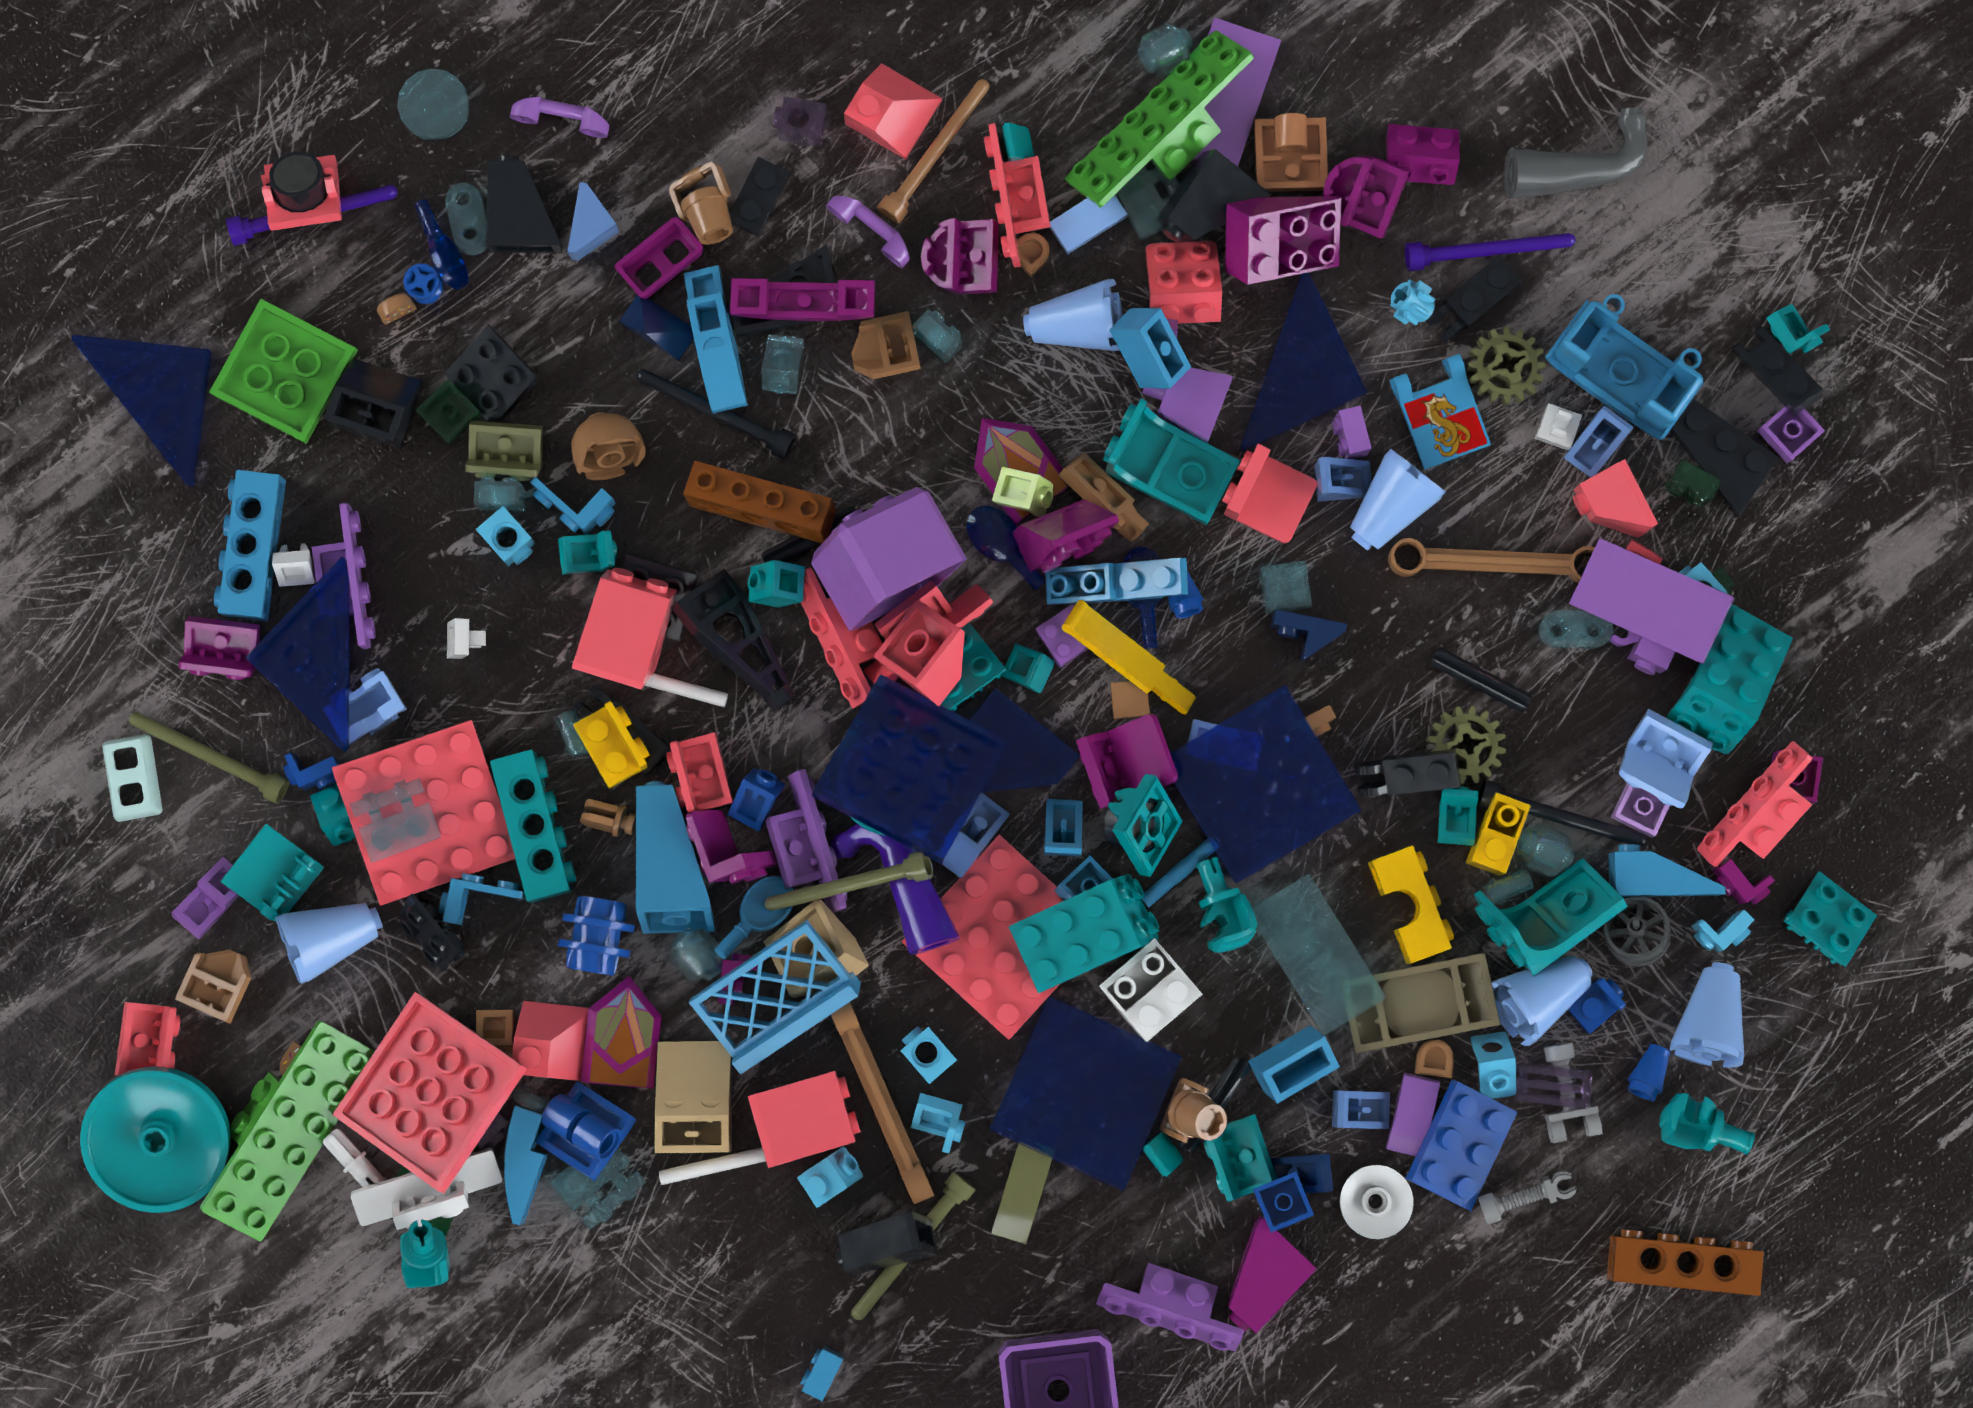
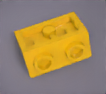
(611, 744)

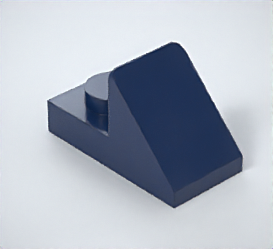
(1317, 631)
(1312, 1170)

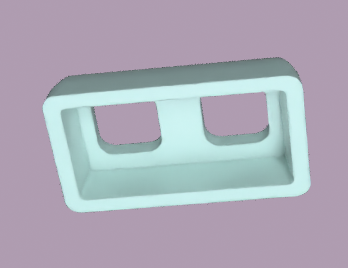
(143, 773)

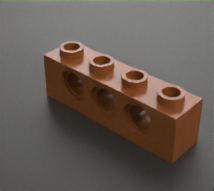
(760, 502)
(1741, 1278)

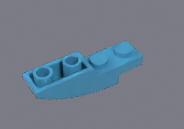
(714, 339)
(1117, 581)

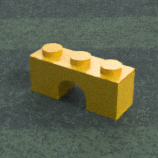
(1404, 873)

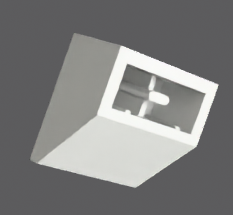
(1150, 990)

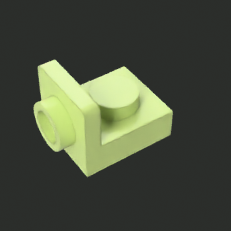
(1023, 491)

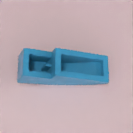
(522, 1161)

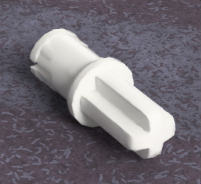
(352, 1159)

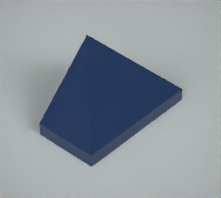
(658, 327)

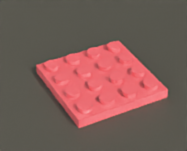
(460, 798)
(985, 960)
(429, 1092)

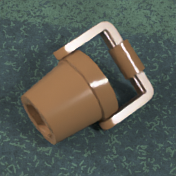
(705, 207)
(1193, 1114)

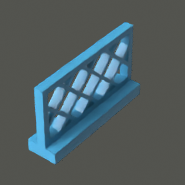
(799, 1015)

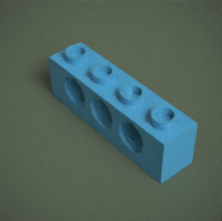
(255, 600)

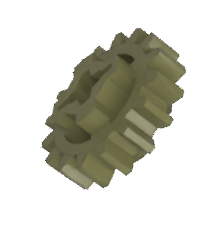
(1501, 352)
(1463, 728)

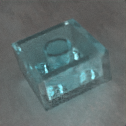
(937, 335)
(492, 494)
(1285, 587)

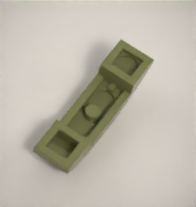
(1021, 1195)

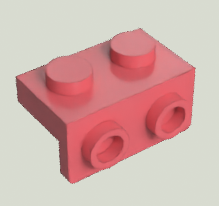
(700, 773)
(146, 1037)

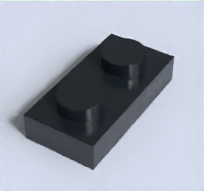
(759, 197)

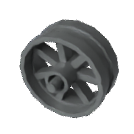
(1638, 933)

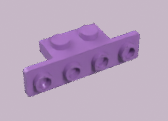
(359, 593)
(802, 843)
(1175, 1304)

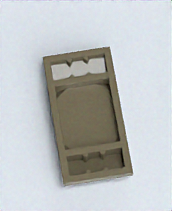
(1428, 1004)

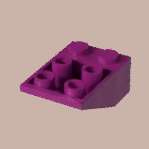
(1281, 236)
(1064, 533)

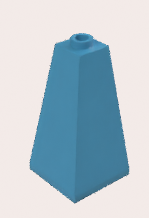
(667, 872)

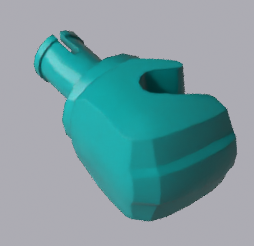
(1226, 907)
(1700, 1126)
(424, 1256)

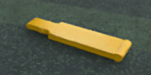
(1125, 656)

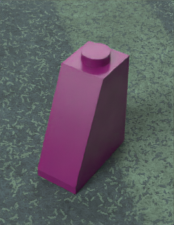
(1266, 1277)

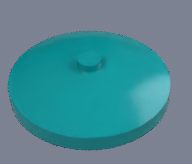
(155, 1139)

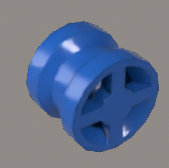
(419, 277)

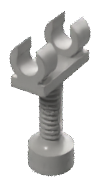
(1560, 1056)
(1494, 1207)

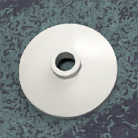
(1394, 1208)

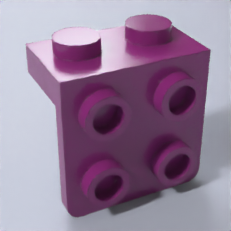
(1124, 755)
(718, 852)

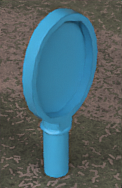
(754, 914)

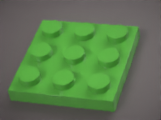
(283, 371)

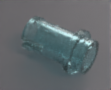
(573, 743)
(1508, 886)

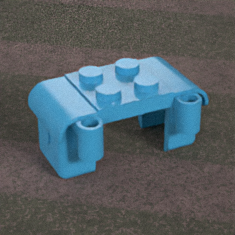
(1625, 369)

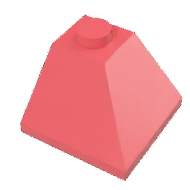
(891, 110)
(1615, 501)
(925, 652)
(551, 1040)

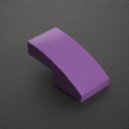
(206, 902)
(1412, 1113)

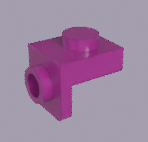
(1738, 885)

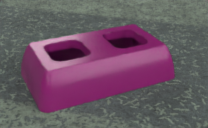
(652, 251)

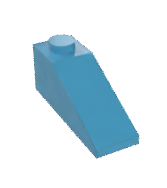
(1651, 875)

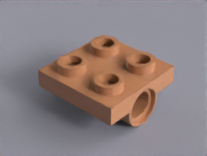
(1291, 153)

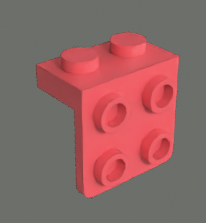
(1185, 280)
(1269, 495)

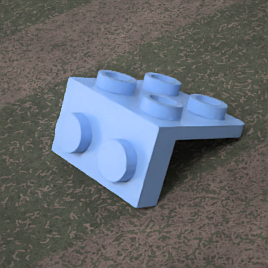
(1663, 758)

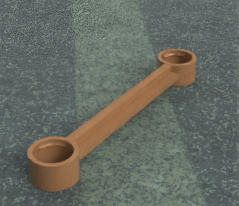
(1489, 560)
(882, 1104)

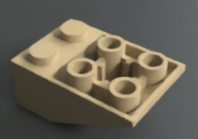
(693, 1098)

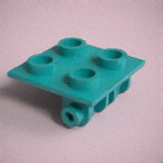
(978, 669)
(272, 873)
(1830, 920)

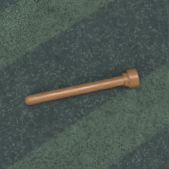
(895, 204)

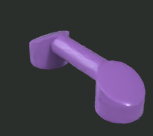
(529, 109)
(845, 208)

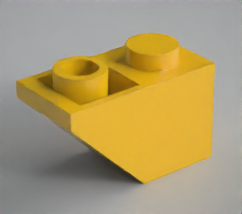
(1498, 834)

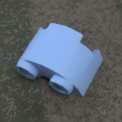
(373, 705)

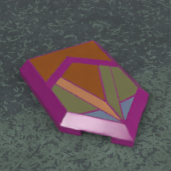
(1015, 448)
(621, 1039)

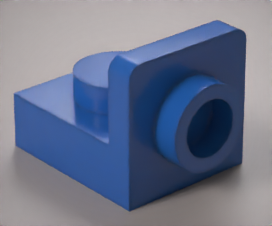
(756, 798)
(1597, 1004)

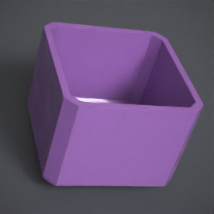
(886, 556)
(1077, 1358)

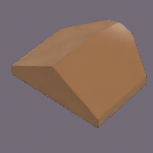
(885, 346)
(215, 983)

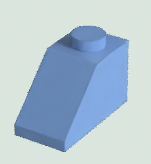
(975, 835)

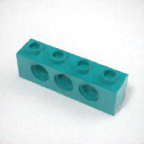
(508, 775)

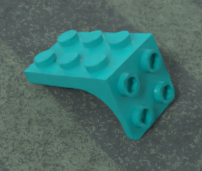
(1169, 463)
(1733, 681)
(1552, 917)
(1084, 931)

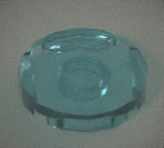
(433, 104)

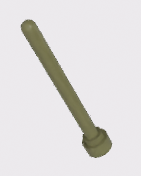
(270, 785)
(914, 867)
(955, 1192)

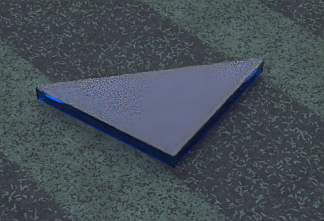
(1306, 373)
(160, 389)
(310, 654)

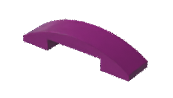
(802, 300)

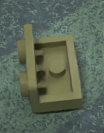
(505, 450)

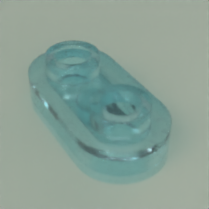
(467, 217)
(1574, 630)

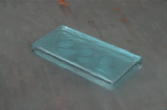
(1317, 955)

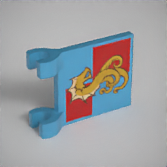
(1443, 416)

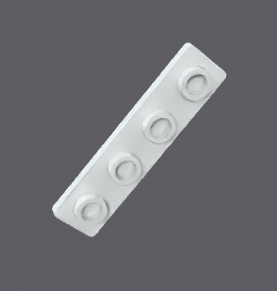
(412, 1199)

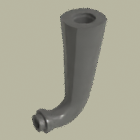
(1551, 172)

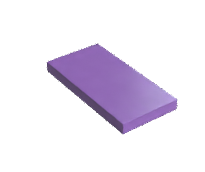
(1238, 101)
(1651, 600)

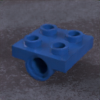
(583, 1129)

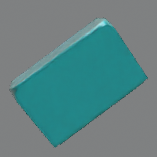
(1016, 142)
(1028, 668)
(1163, 1154)

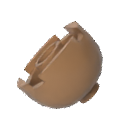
(606, 445)

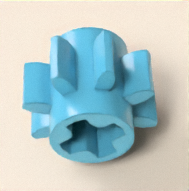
(1412, 302)

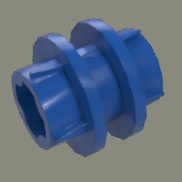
(596, 935)

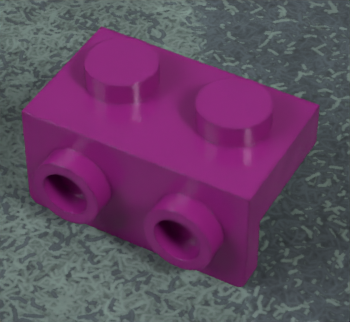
(1425, 151)
(219, 647)

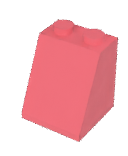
(625, 628)
(803, 1118)

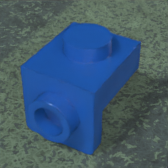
(317, 774)

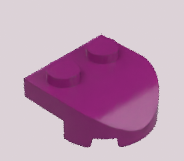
(1367, 192)
(963, 256)

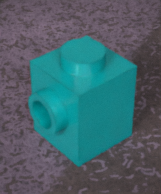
(776, 583)

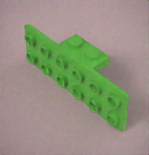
(1166, 125)
(284, 1130)

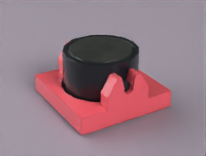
(304, 188)

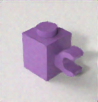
(1647, 654)

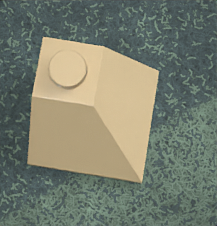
(833, 933)

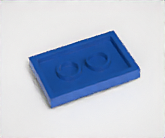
(1461, 1145)

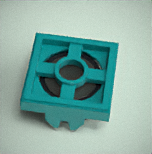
(1142, 824)

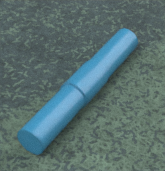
(1178, 873)

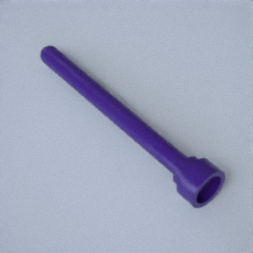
(242, 229)
(1421, 255)

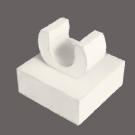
(1558, 426)
(293, 566)
(461, 639)

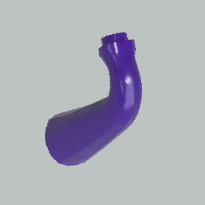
(919, 906)

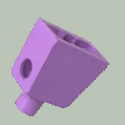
(1193, 401)

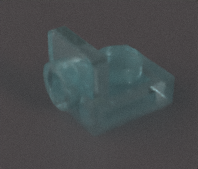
(782, 364)

